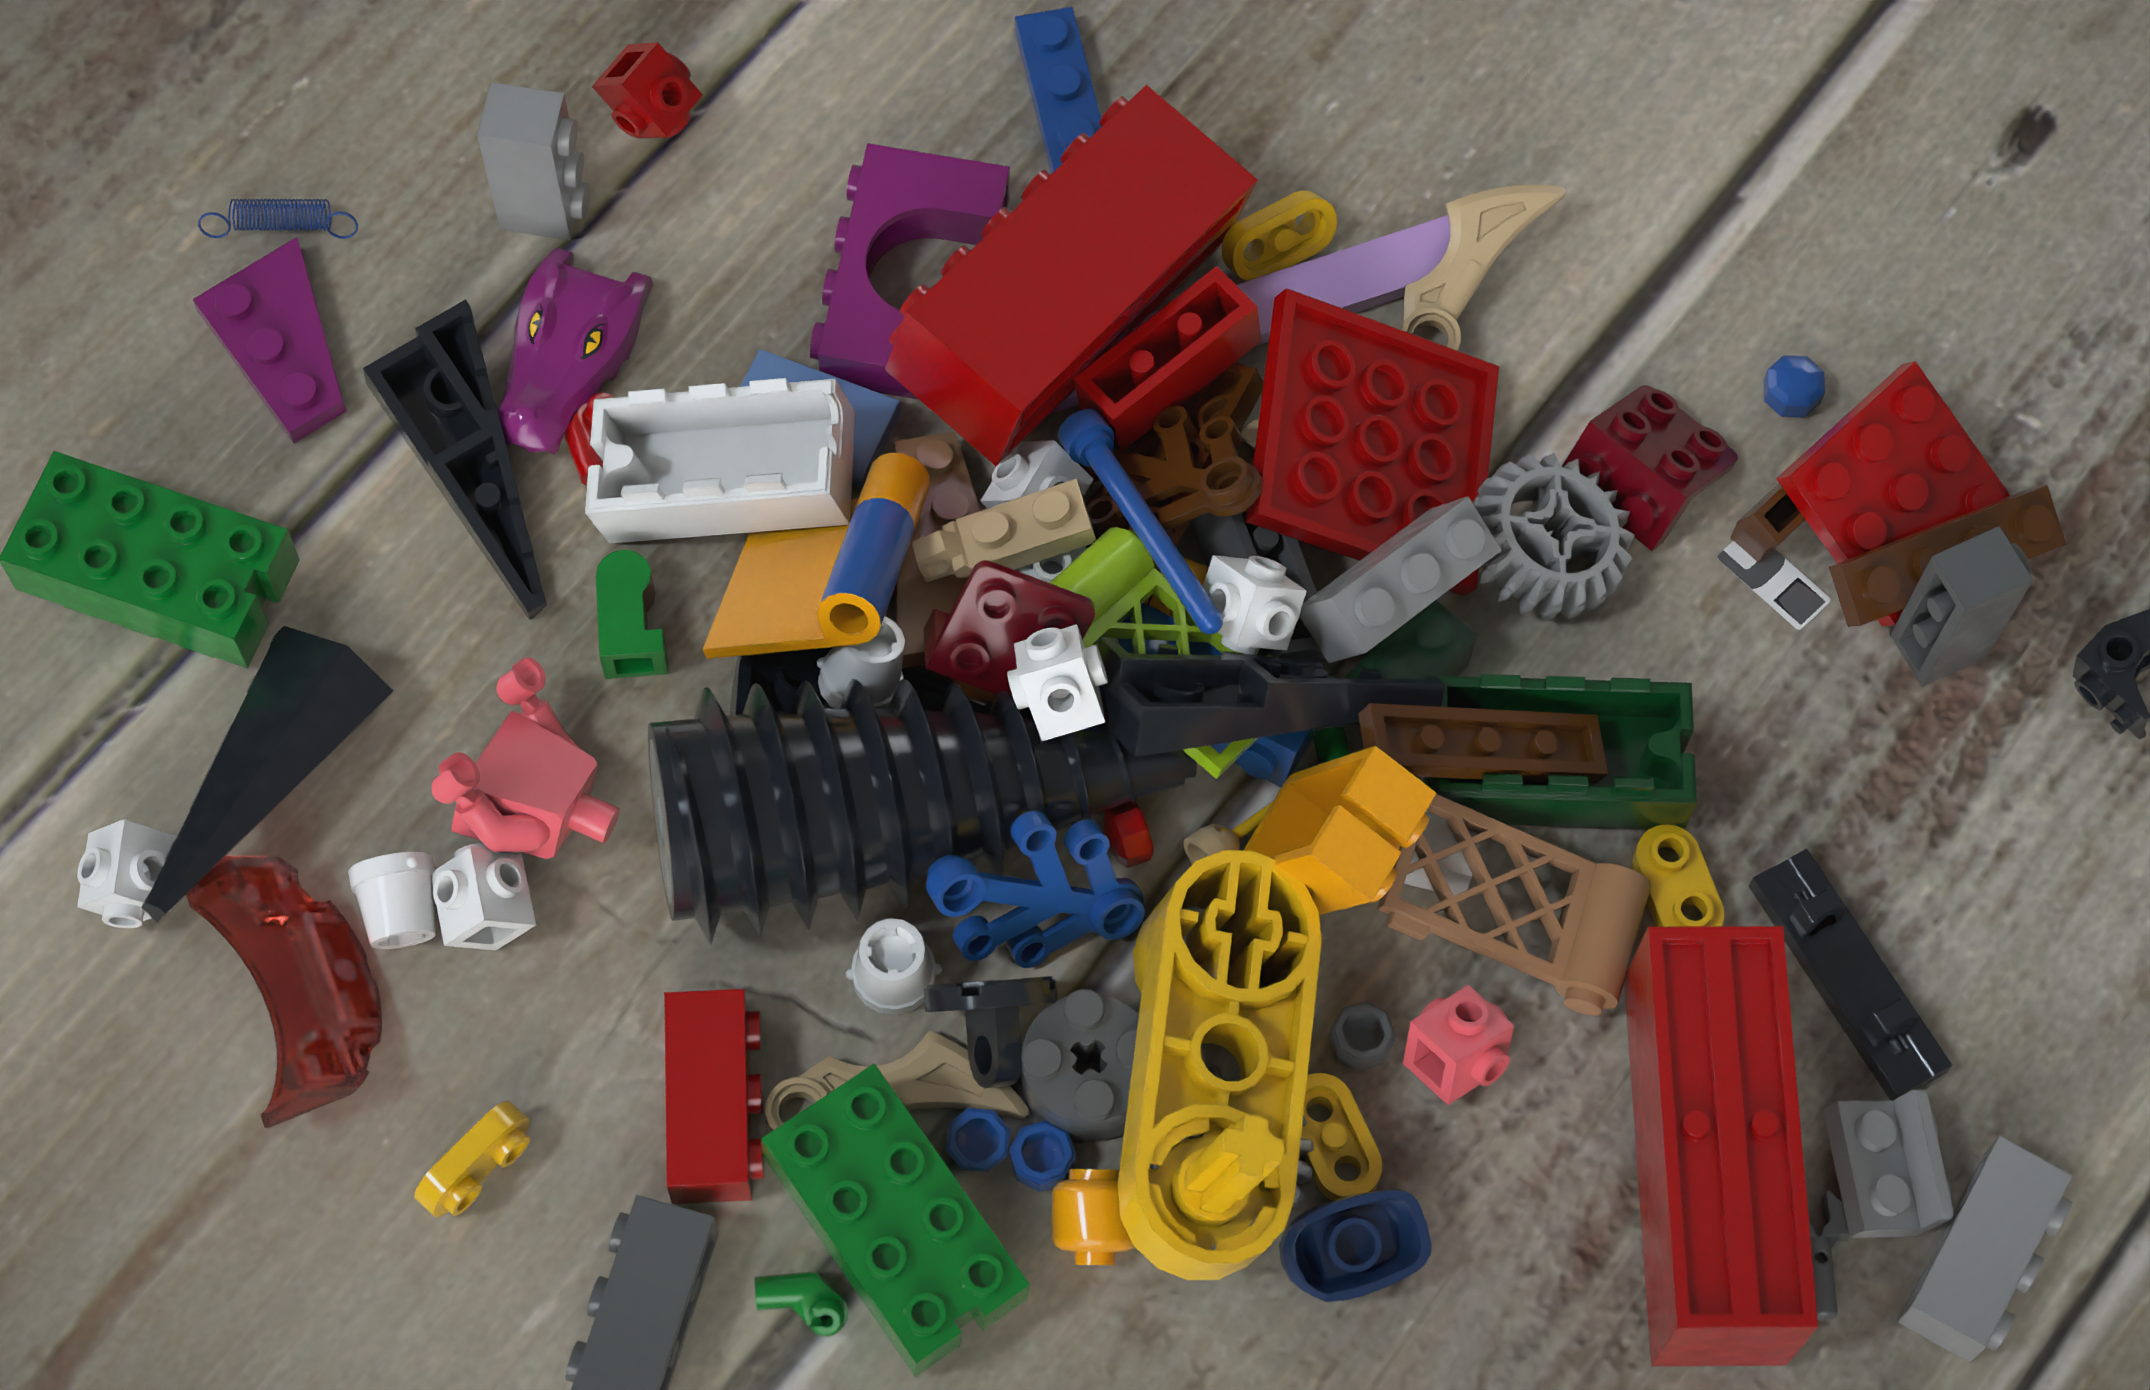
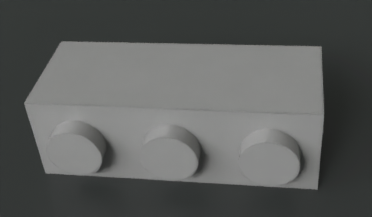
(532, 161)
(1398, 580)
(1988, 1251)

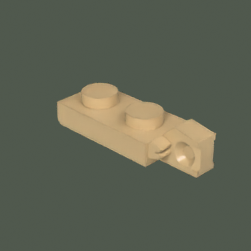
(1009, 533)

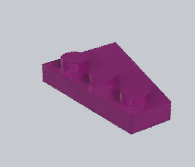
(277, 339)

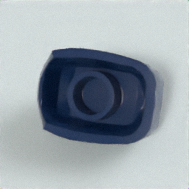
(1355, 1244)

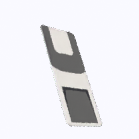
(1777, 584)

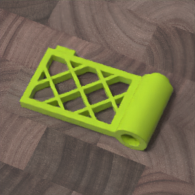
(1118, 579)

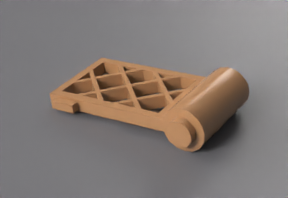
(1596, 919)

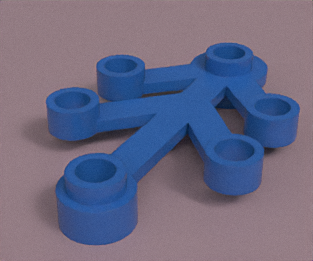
(1109, 908)

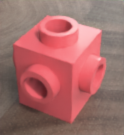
(1458, 1044)

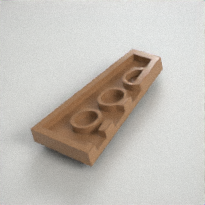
(947, 499)

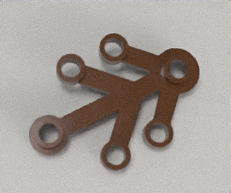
(1221, 489)

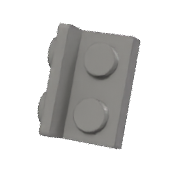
(1889, 1166)

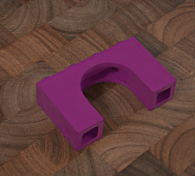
(895, 200)

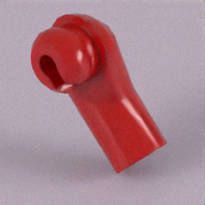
(579, 438)

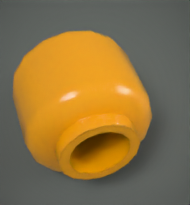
(1089, 1217)

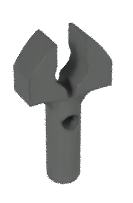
(1833, 1231)

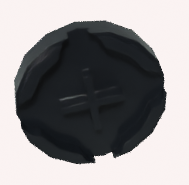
(992, 1021)

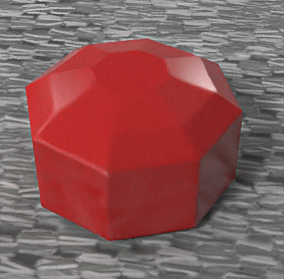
(1128, 834)

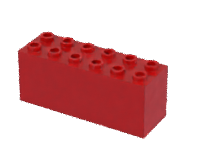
(1067, 272)
(1719, 1147)

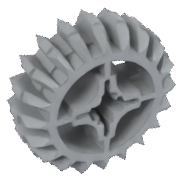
(1566, 522)

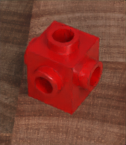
(648, 91)

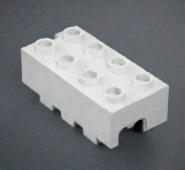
(721, 460)

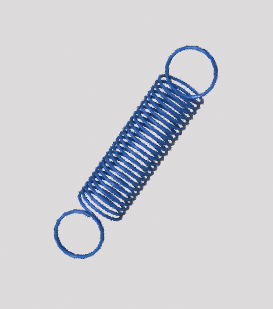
(302, 206)

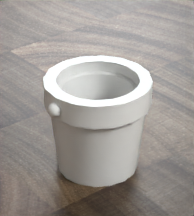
(872, 663)
(396, 898)
(892, 967)

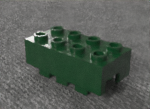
(1643, 743)

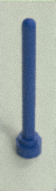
(1090, 442)

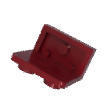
(1653, 460)
(990, 616)

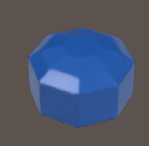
(1794, 386)
(978, 1139)
(1042, 1155)

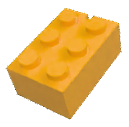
(1344, 826)

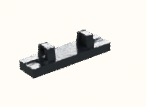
(1850, 976)

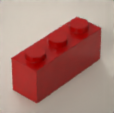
(1170, 356)
(711, 1096)

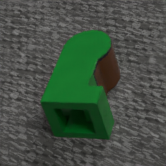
(623, 599)

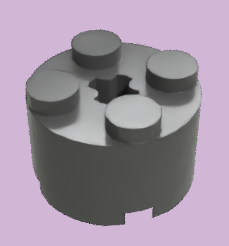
(1083, 1031)

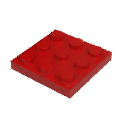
(1890, 470)

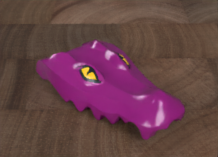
(567, 343)

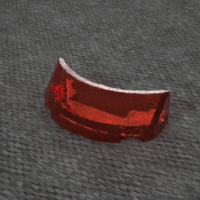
(308, 973)

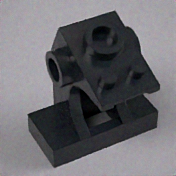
(2109, 670)

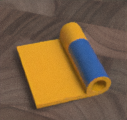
(823, 581)

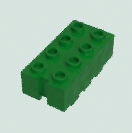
(149, 559)
(894, 1218)

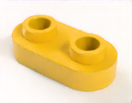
(1275, 238)
(1679, 881)
(1339, 1139)
(457, 1176)

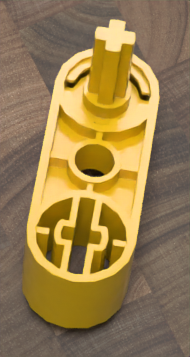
(1248, 1127)

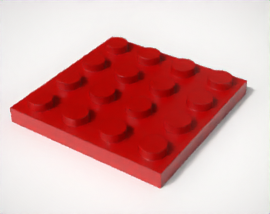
(1365, 428)

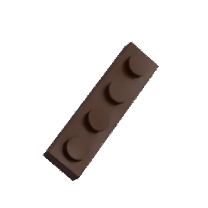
(1886, 576)
(1480, 741)

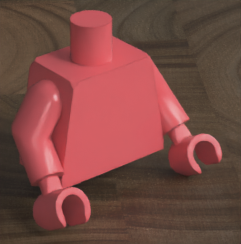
(528, 781)

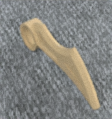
(1478, 234)
(926, 1078)

